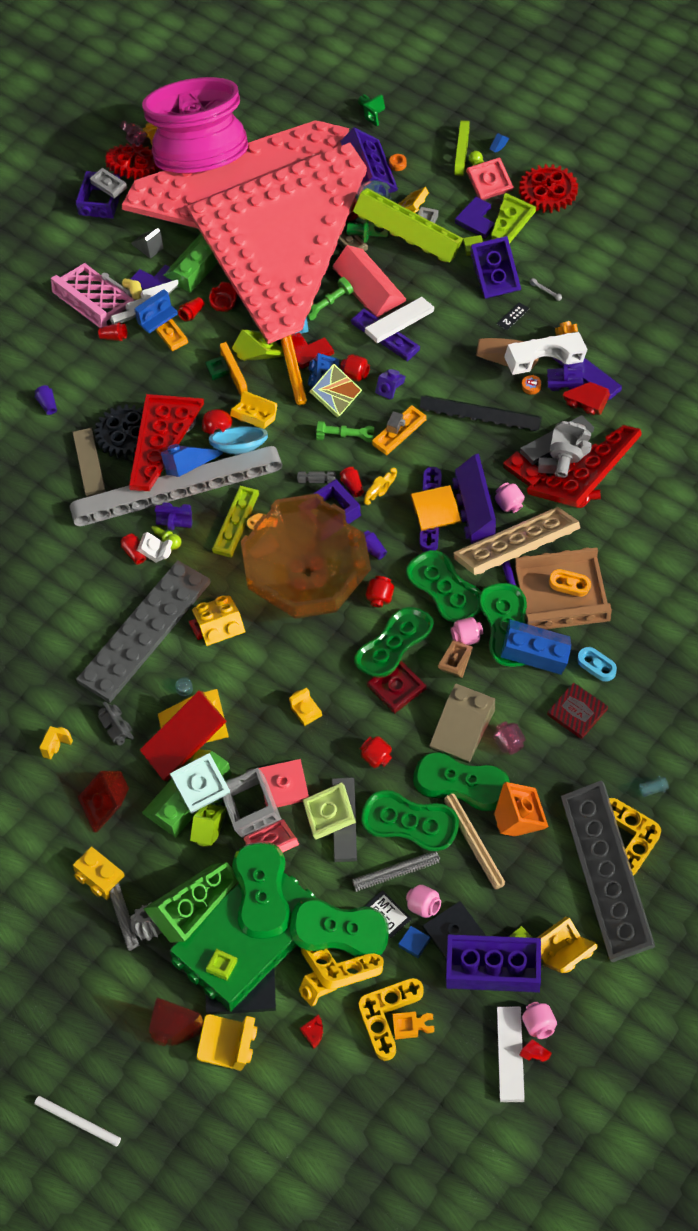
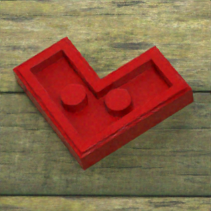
(306, 352)

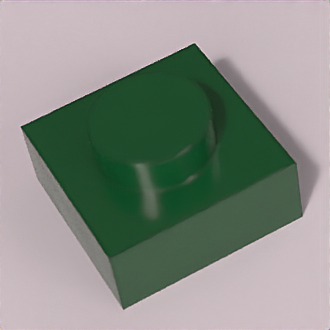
(217, 368)

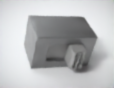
(395, 422)
(547, 465)

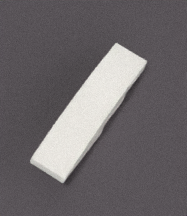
(145, 294)

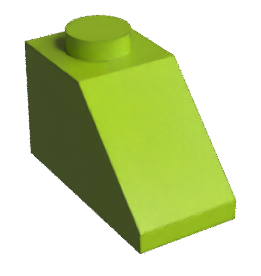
(207, 824)

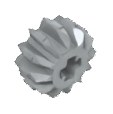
(143, 925)

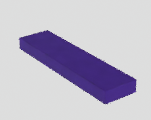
(397, 342)
(595, 375)

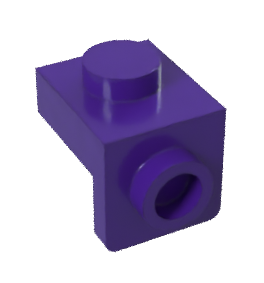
(389, 382)

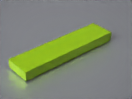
(235, 521)

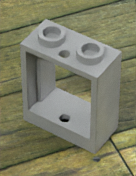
(255, 820)

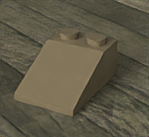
(463, 723)

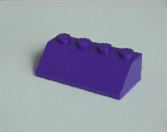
(372, 155)
(474, 499)
(493, 963)

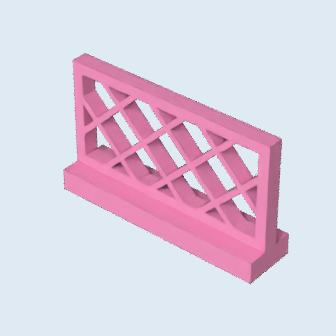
(81, 301)

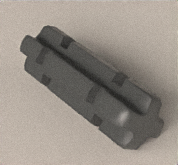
(316, 476)

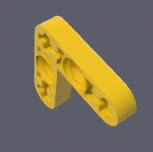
(638, 830)
(366, 965)
(381, 1007)

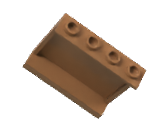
(556, 609)

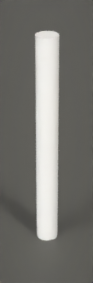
(77, 1121)

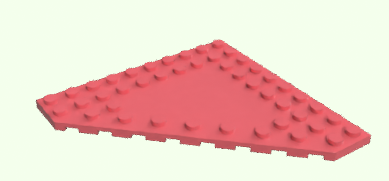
(169, 193)
(280, 235)

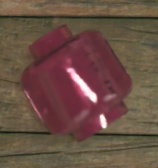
(509, 737)

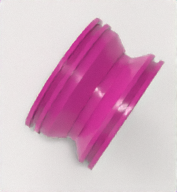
(195, 124)

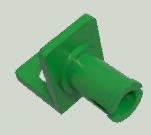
(372, 107)
(366, 229)

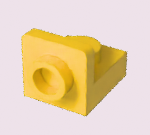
(304, 706)
(52, 741)
(312, 989)

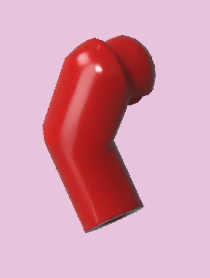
(594, 495)

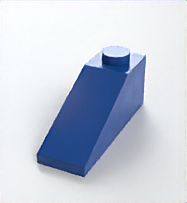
(182, 459)

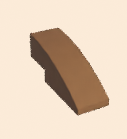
(495, 349)

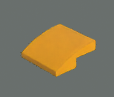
(436, 508)

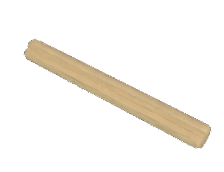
(475, 843)

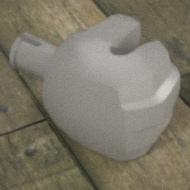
(569, 445)

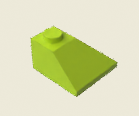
(253, 346)

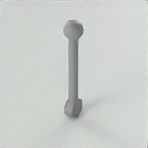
(105, 276)
(533, 282)

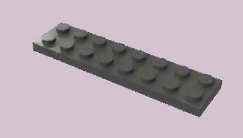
(143, 631)
(607, 872)

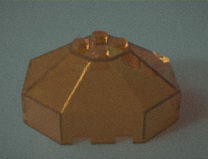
(300, 536)

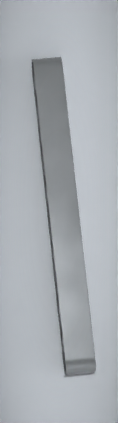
(170, 488)

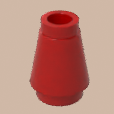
(190, 309)
(113, 332)
(352, 481)
(129, 545)

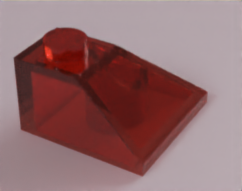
(103, 797)
(174, 1023)

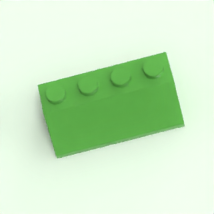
(192, 265)
(169, 808)

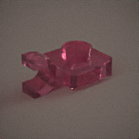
(135, 133)

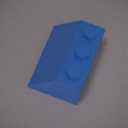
(536, 647)

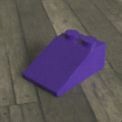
(495, 267)

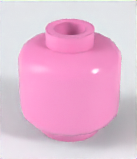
(509, 497)
(467, 631)
(423, 901)
(539, 1020)

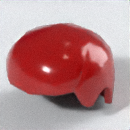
(223, 297)
(215, 420)

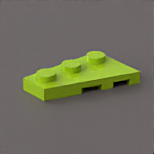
(512, 217)

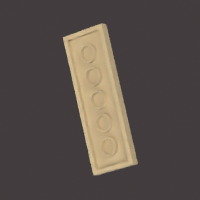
(516, 540)

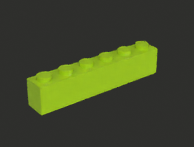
(408, 225)

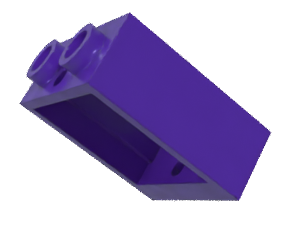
(91, 208)
(343, 497)

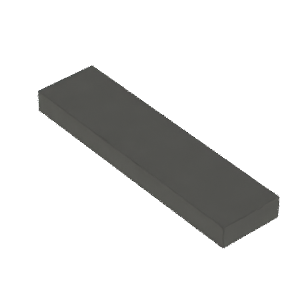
(541, 447)
(345, 839)

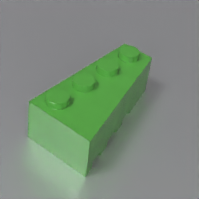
(188, 905)

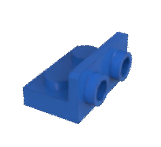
(155, 311)
(319, 367)

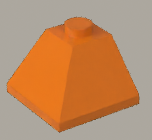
(519, 810)

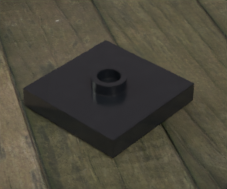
(451, 922)

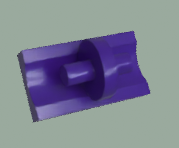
(564, 378)
(173, 516)

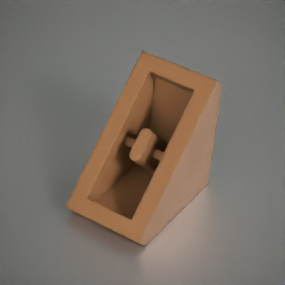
(455, 659)

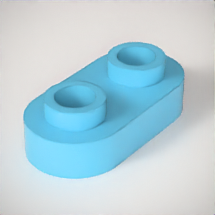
(598, 664)

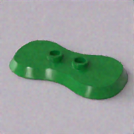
(436, 576)
(500, 604)
(401, 632)
(443, 775)
(427, 825)
(263, 905)
(321, 926)

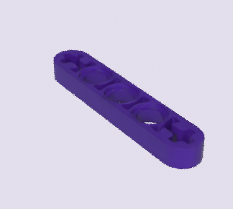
(433, 533)

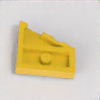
(414, 199)

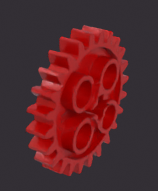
(131, 161)
(548, 188)

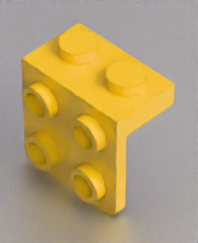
(218, 619)
(564, 947)
(226, 1041)

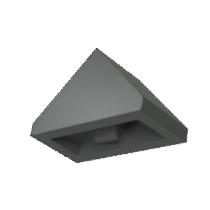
(149, 243)

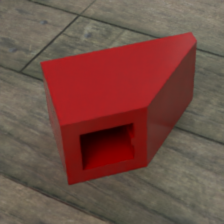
(589, 397)

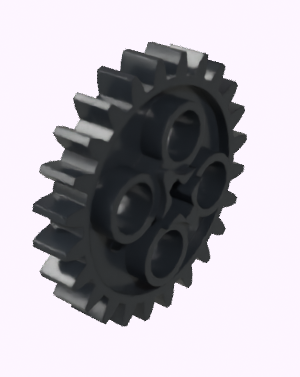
(119, 431)

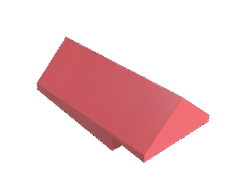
(368, 281)

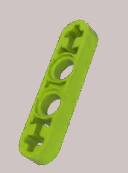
(462, 148)

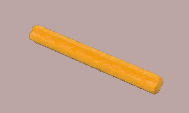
(293, 370)

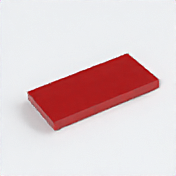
(183, 735)

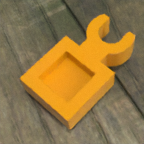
(565, 328)
(407, 1024)

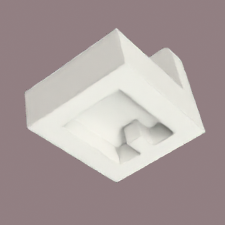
(154, 548)

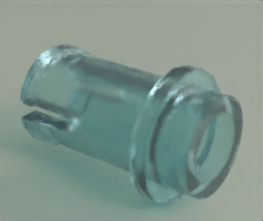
(654, 786)

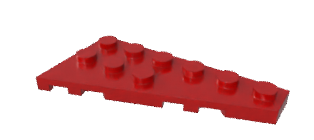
(162, 424)
(589, 471)

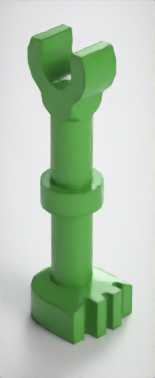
(344, 287)
(344, 431)

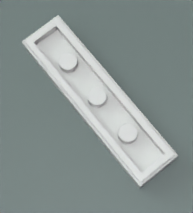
(399, 319)
(509, 1048)

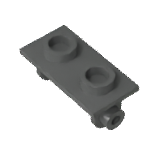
(111, 717)

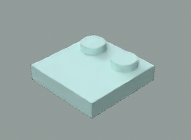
(200, 783)

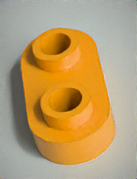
(569, 582)

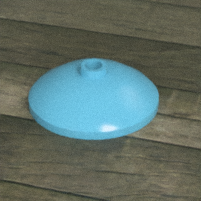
(238, 439)

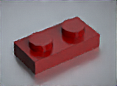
(523, 470)

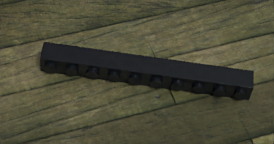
(476, 412)

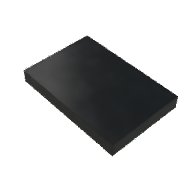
(260, 999)

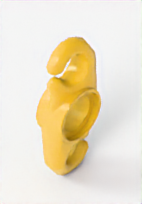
(380, 486)

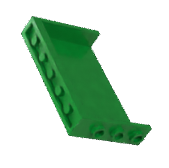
(222, 932)

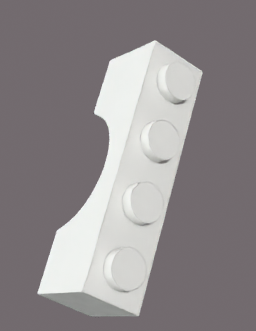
(566, 348)

